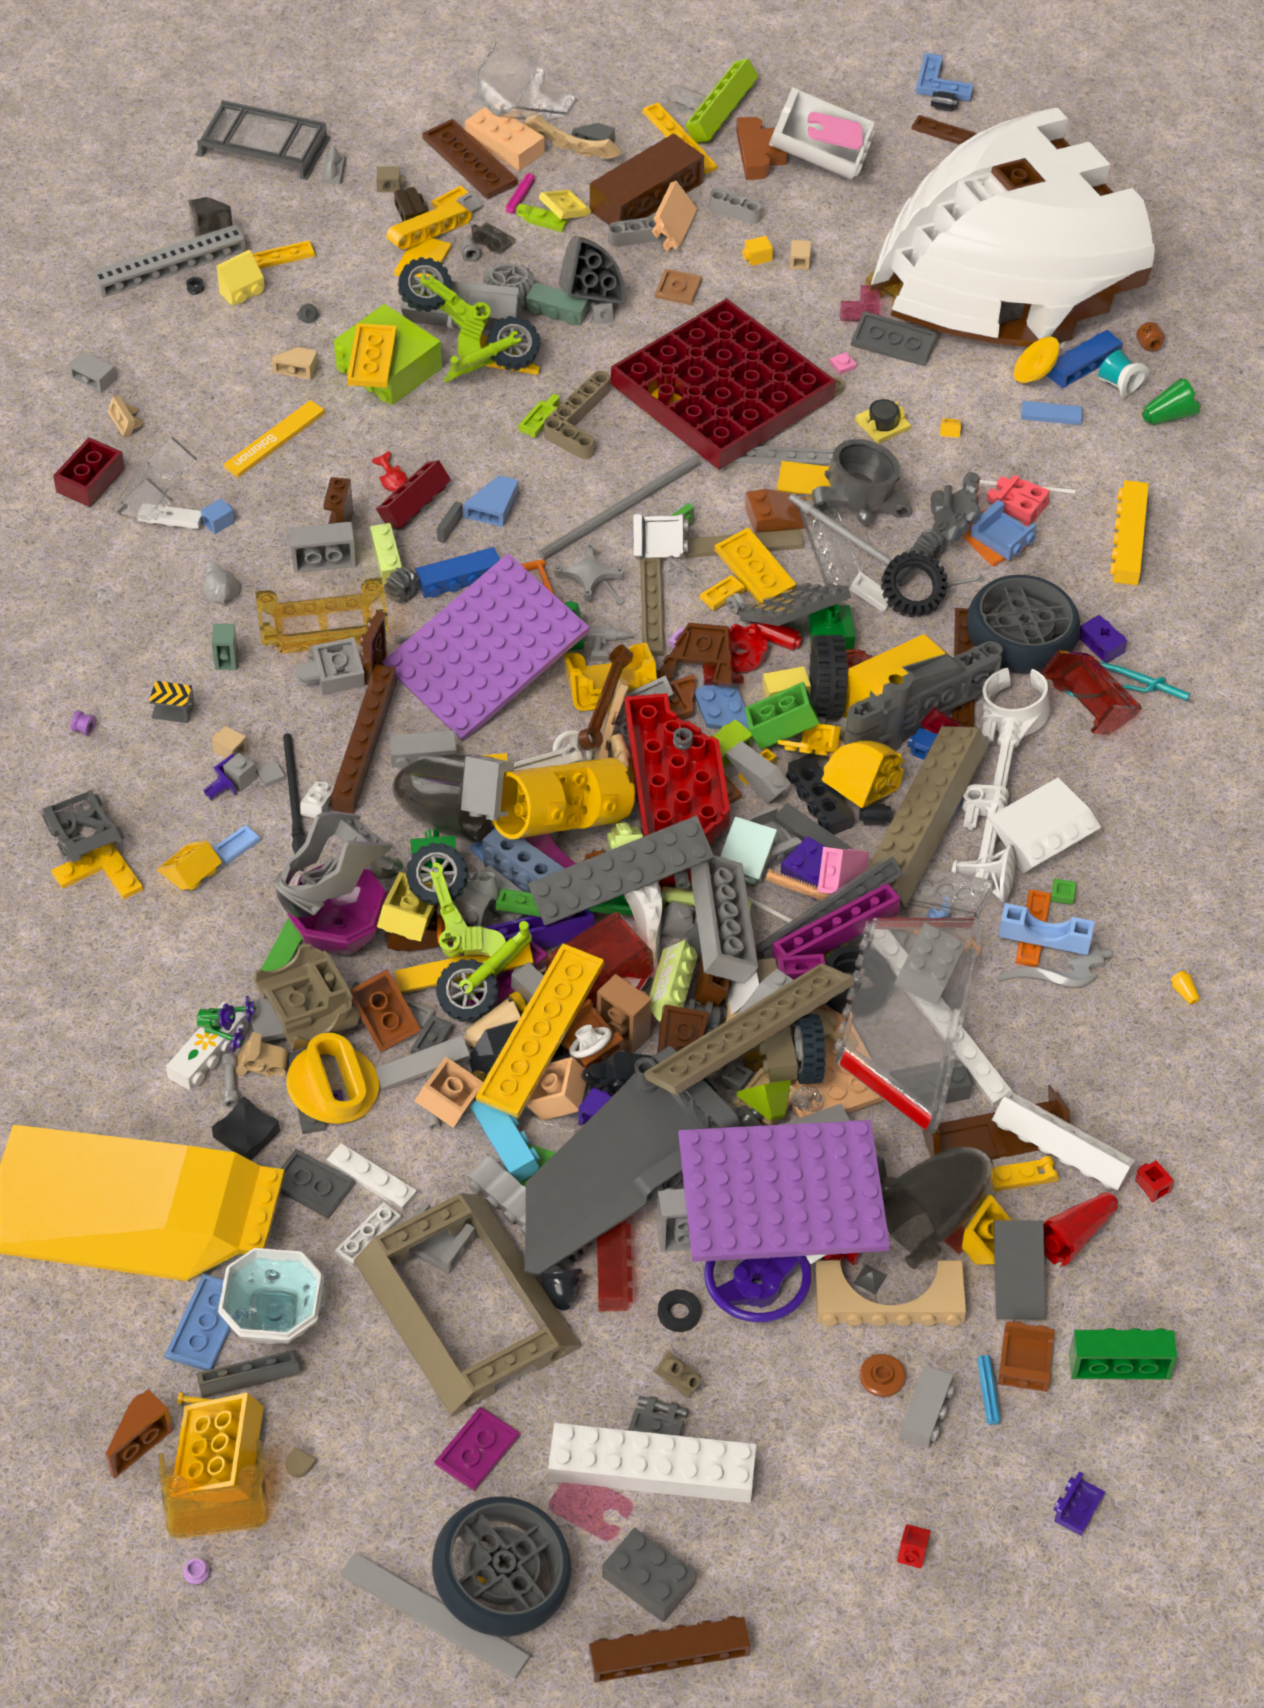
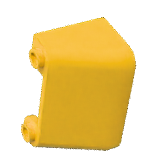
(588, 681)

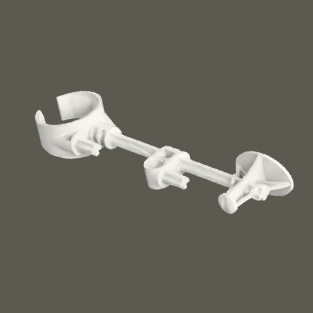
(989, 799)

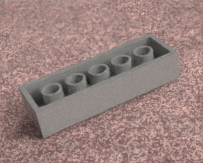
(724, 919)

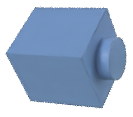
(217, 516)

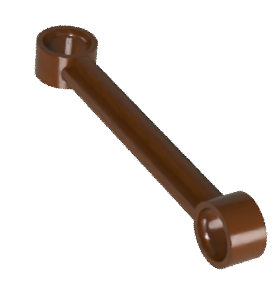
(620, 658)

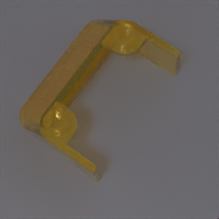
(215, 1509)

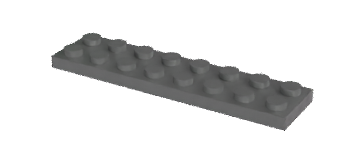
(621, 870)

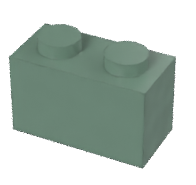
(224, 646)

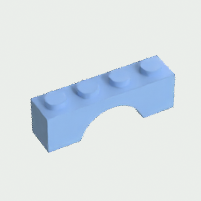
(1022, 926)

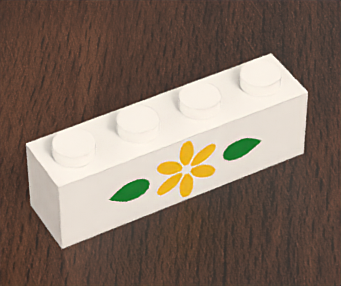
(202, 1054)

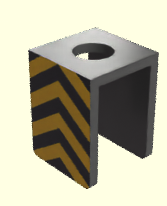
(172, 701)

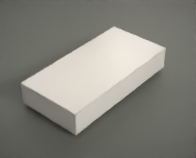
(869, 591)

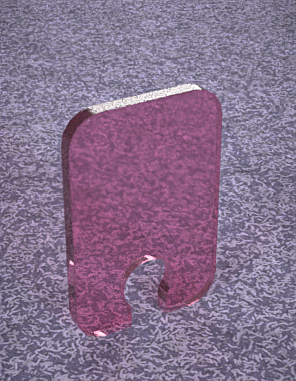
(587, 1504)

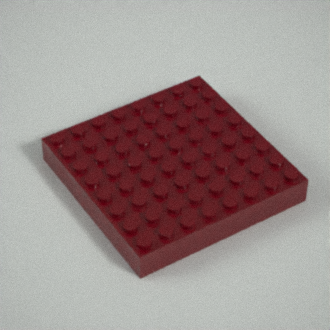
(732, 379)

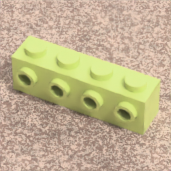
(622, 834)

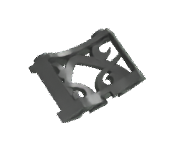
(72, 846)

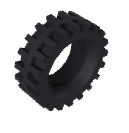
(828, 675)

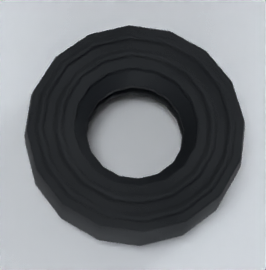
(679, 1297)

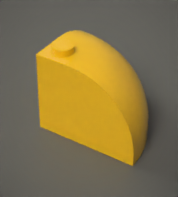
(864, 771)

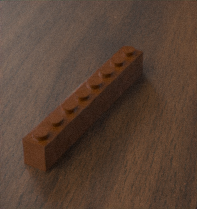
(364, 739)

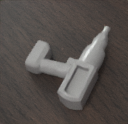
(599, 636)

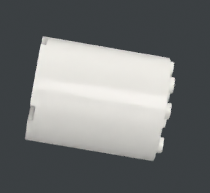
(793, 137)

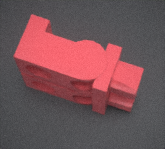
(1020, 498)

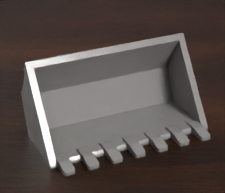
(502, 301)

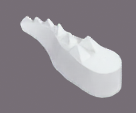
(647, 912)

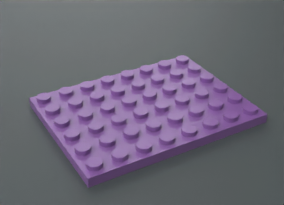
(486, 646)
(782, 1191)

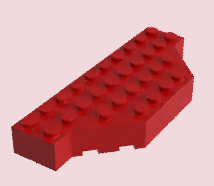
(673, 781)

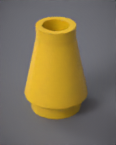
(1185, 986)

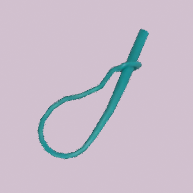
(1154, 684)

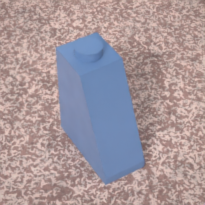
(493, 501)

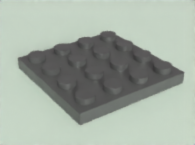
(794, 604)

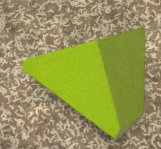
(768, 1099)

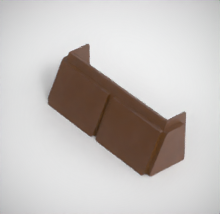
(986, 1135)

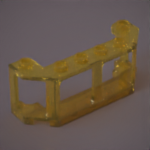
(299, 642)

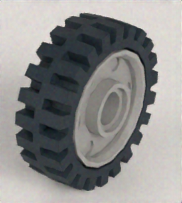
(809, 1049)

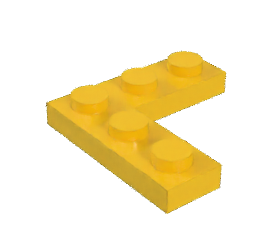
(105, 859)

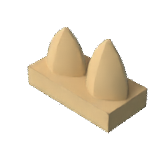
(122, 416)

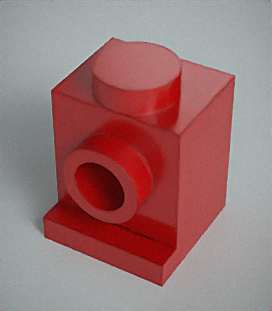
(1154, 1180)

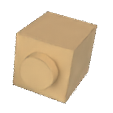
(800, 254)
(228, 742)

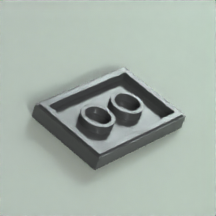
(314, 1183)

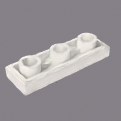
(178, 517)
(377, 1223)

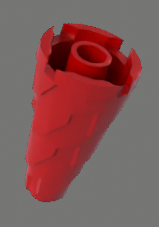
(1073, 1228)

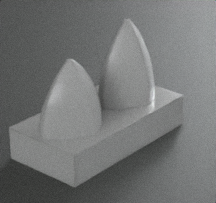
(333, 167)

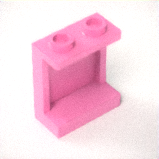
(840, 867)

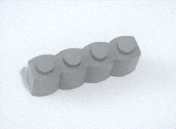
(500, 1189)

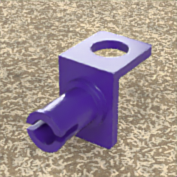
(221, 783)

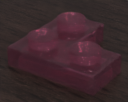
(869, 302)

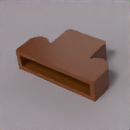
(755, 148)

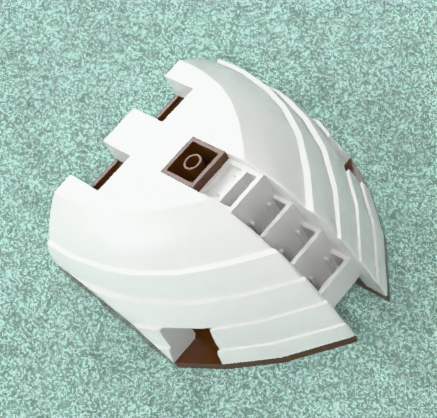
(1019, 224)

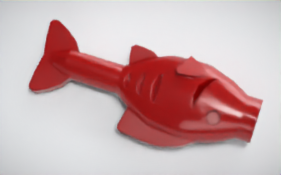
(394, 476)

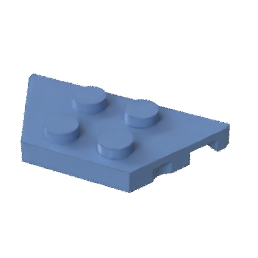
(720, 706)

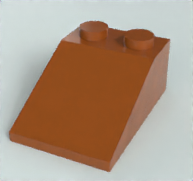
(772, 511)
(384, 1010)
(141, 1428)

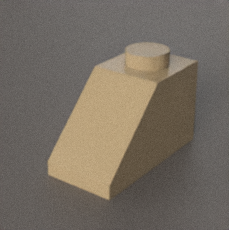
(296, 362)

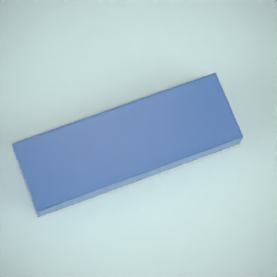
(1051, 412)

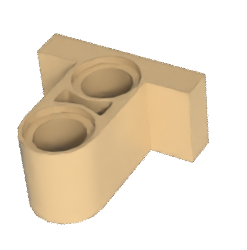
(261, 1058)

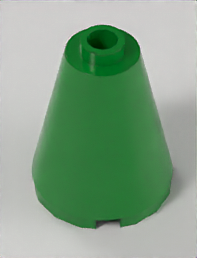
(1172, 404)

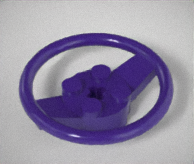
(743, 1290)

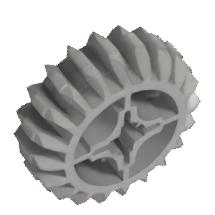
(511, 276)

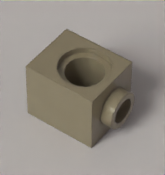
(389, 179)

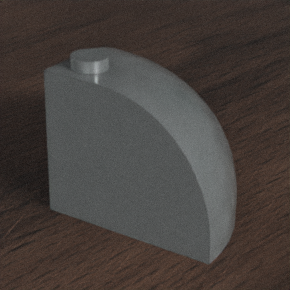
(591, 272)

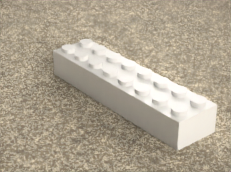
(652, 1462)

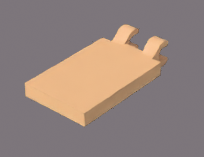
(674, 216)

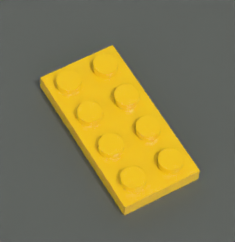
(372, 355)
(754, 565)

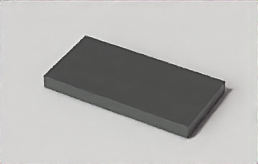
(893, 338)
(1019, 1269)

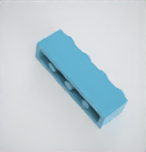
(507, 1141)

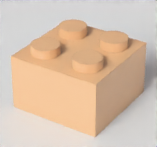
(558, 1090)
(449, 1092)

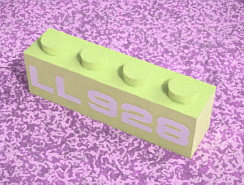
(673, 977)

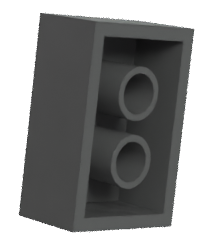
(648, 1574)

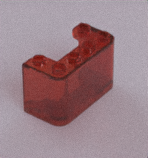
(618, 946)

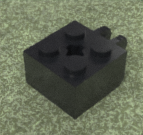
(612, 1072)

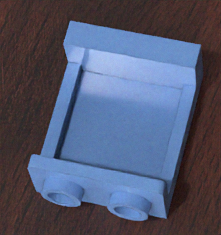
(1002, 532)

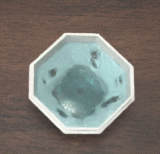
(271, 1295)

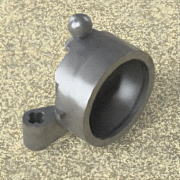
(878, 470)

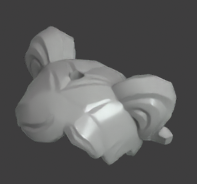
(219, 584)

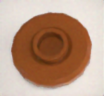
(882, 1375)

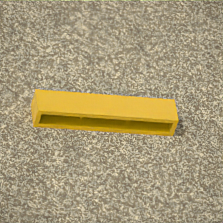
(1130, 532)

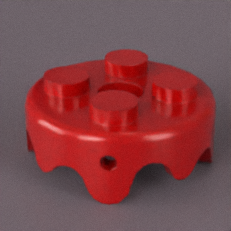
(754, 645)

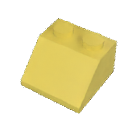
(240, 278)

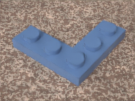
(929, 82)

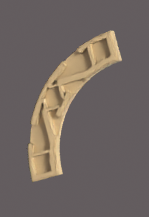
(603, 149)
(610, 718)

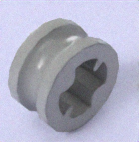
(735, 603)

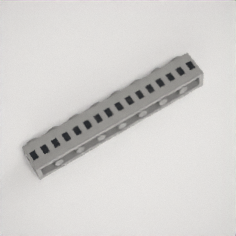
(169, 261)

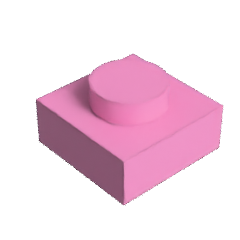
(843, 363)

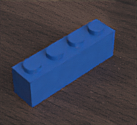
(1084, 358)
(455, 572)

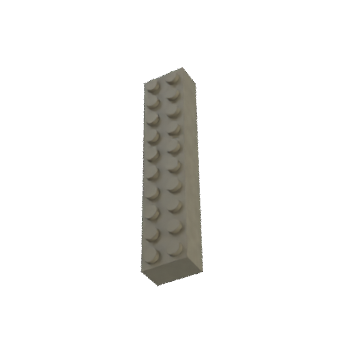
(930, 804)

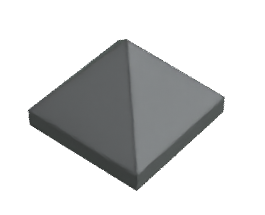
(870, 1279)

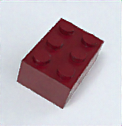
(89, 472)

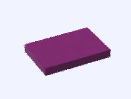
(477, 1448)

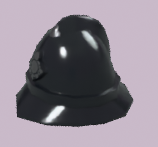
(562, 1287)

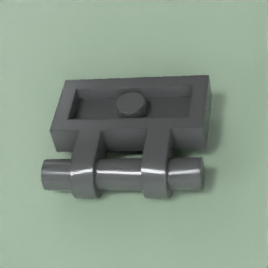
(652, 1422)

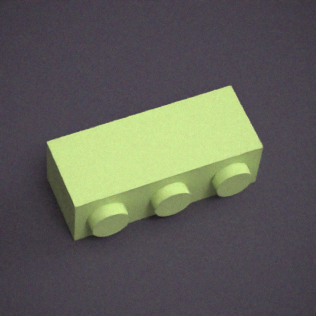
(384, 550)

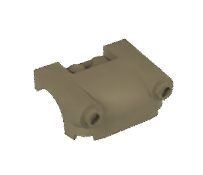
(308, 996)

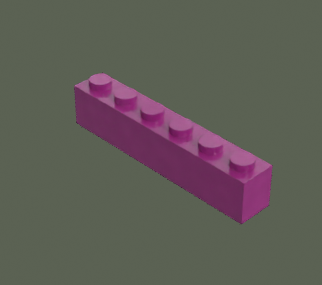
(839, 925)

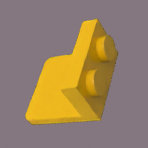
(821, 738)

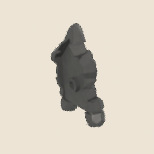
(956, 510)

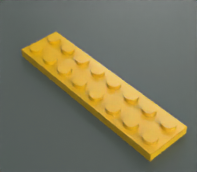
(540, 1030)

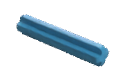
(988, 1390)

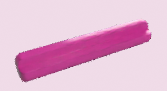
(520, 193)

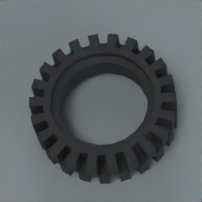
(926, 564)

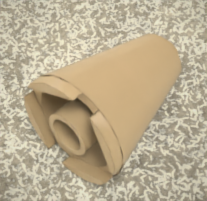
(501, 1014)

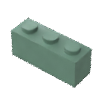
(556, 304)

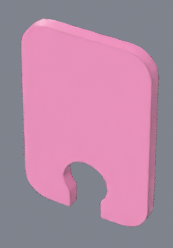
(835, 130)

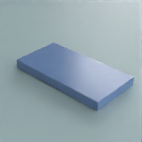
(201, 1329)

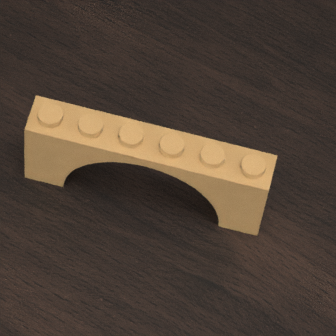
(842, 1304)

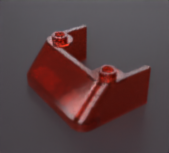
(1093, 688)

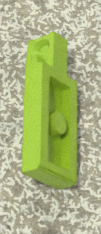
(541, 217)
(534, 421)

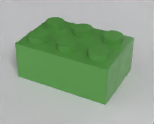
(781, 715)

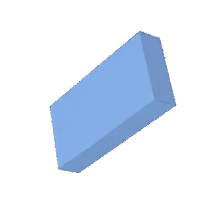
(236, 844)

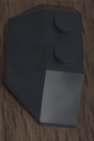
(490, 1046)

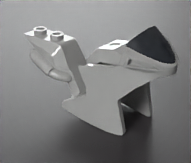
(337, 876)

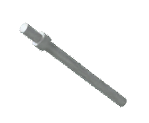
(808, 508)

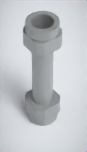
(229, 1064)

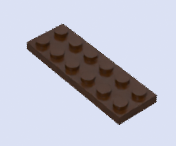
(469, 158)

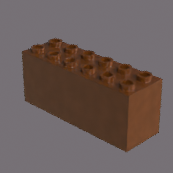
(641, 183)

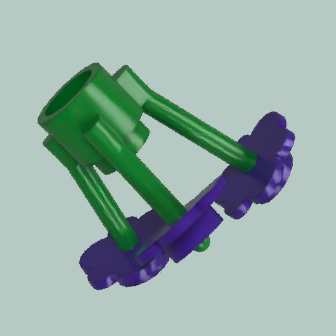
(226, 1017)

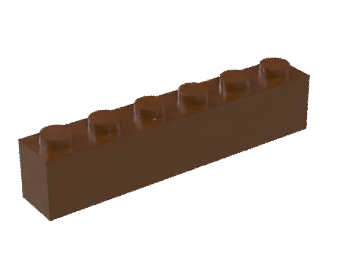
(669, 1648)

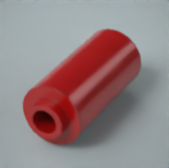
(781, 635)

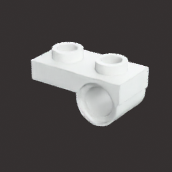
(316, 799)

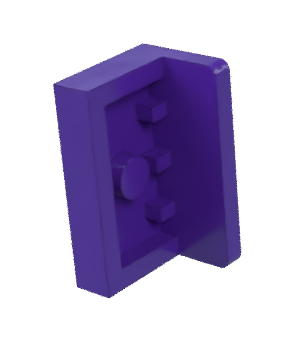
(1078, 1505)

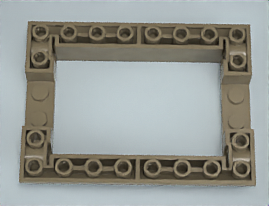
(464, 1388)

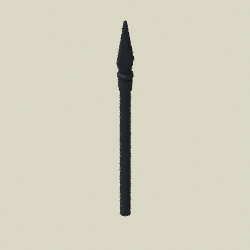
(297, 827)

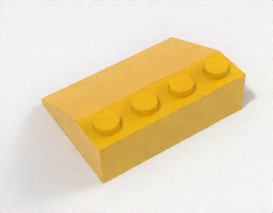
(218, 1441)

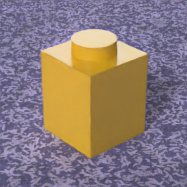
(757, 250)

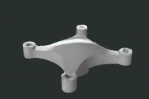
(588, 572)

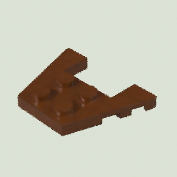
(704, 646)

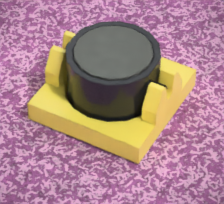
(882, 420)

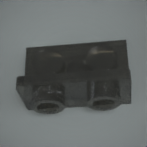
(492, 238)

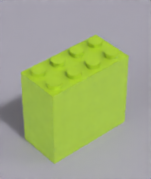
(414, 355)

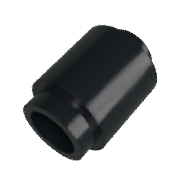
(944, 101)
(875, 814)

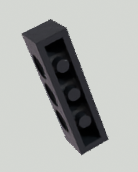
(820, 797)

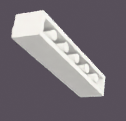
(1063, 1140)

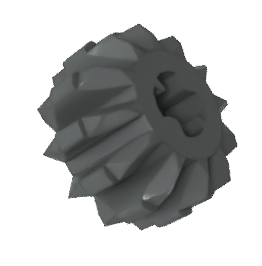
(401, 584)

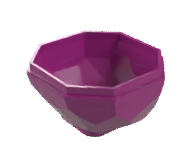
(356, 912)

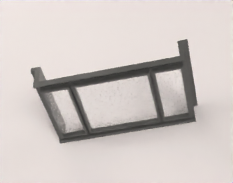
(266, 136)

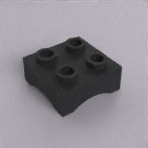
(246, 1129)

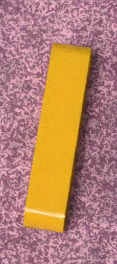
(429, 225)

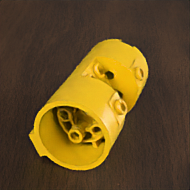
(564, 798)

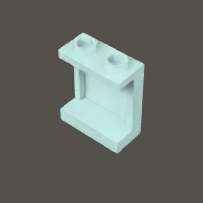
(751, 846)

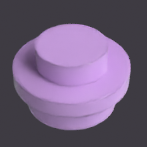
(196, 1571)

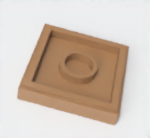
(678, 286)

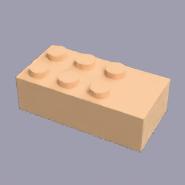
(506, 138)

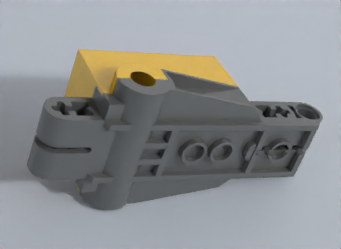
(901, 686)

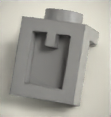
(601, 311)

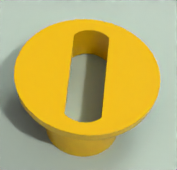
(310, 1087)

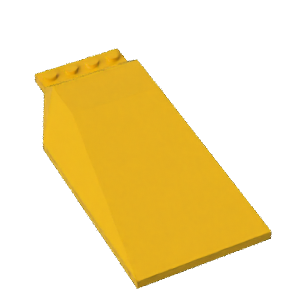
(131, 1203)

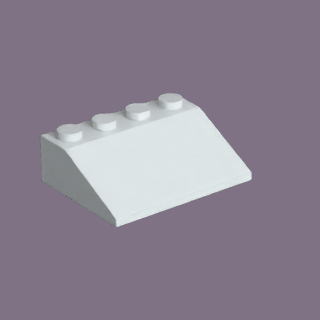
(1044, 824)

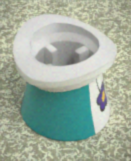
(1122, 373)

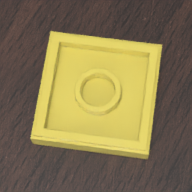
(564, 204)

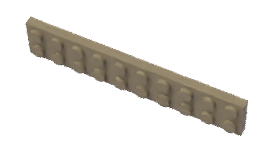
(748, 1029)

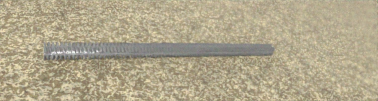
(618, 507)

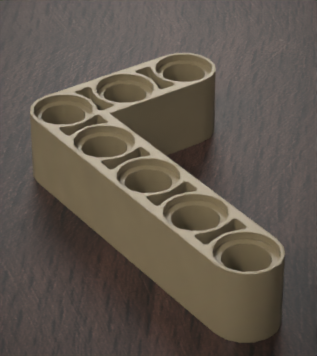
(560, 424)

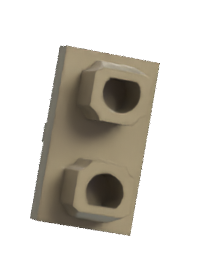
(677, 1374)

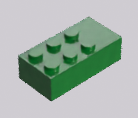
(1123, 1354)

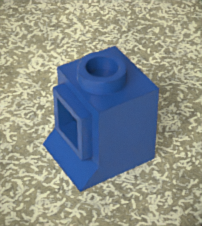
(921, 743)

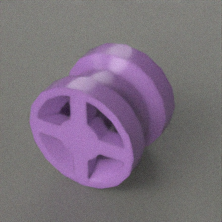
(83, 723)

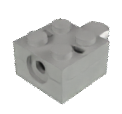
(334, 666)

